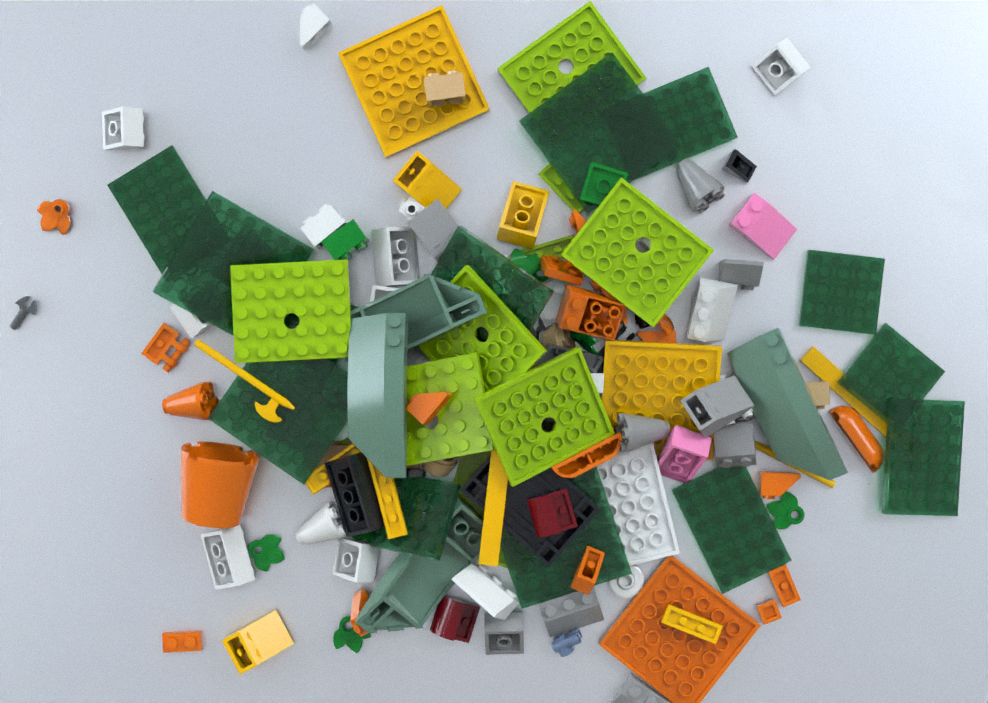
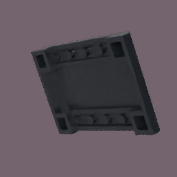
(517, 514)

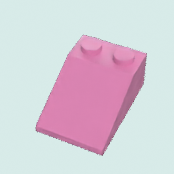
(763, 226)
(683, 454)

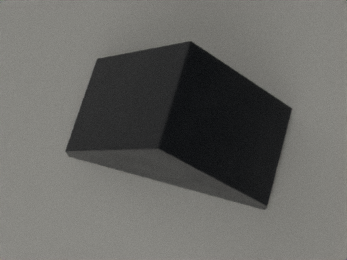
(739, 166)

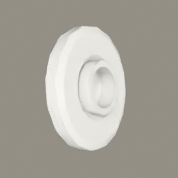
(628, 585)

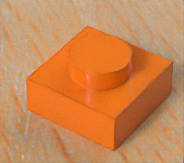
(768, 611)

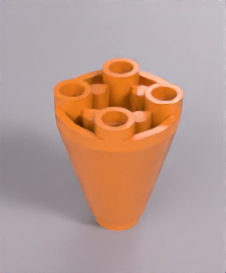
(193, 402)

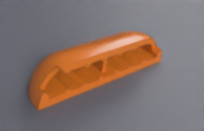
(859, 436)
(589, 457)

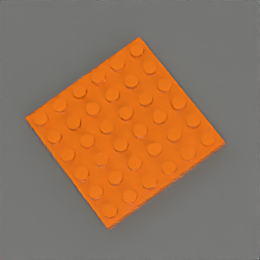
(666, 657)

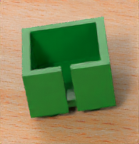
(346, 241)

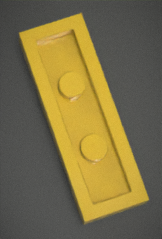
(691, 623)

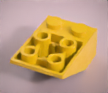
(426, 182)
(257, 642)

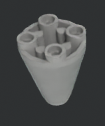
(699, 185)
(640, 430)

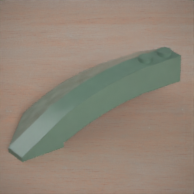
(431, 307)
(379, 390)
(785, 405)
(418, 584)

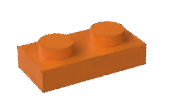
(784, 585)
(182, 641)

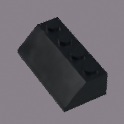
(355, 494)

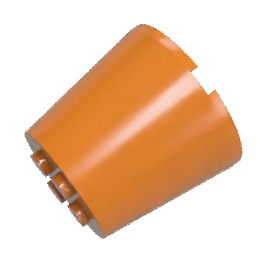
(215, 483)

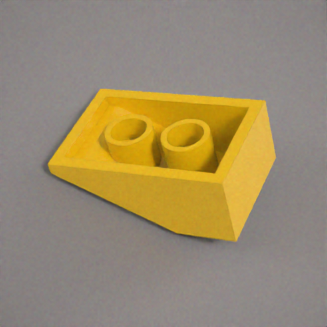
(522, 215)

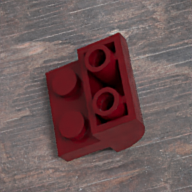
(552, 513)
(454, 619)

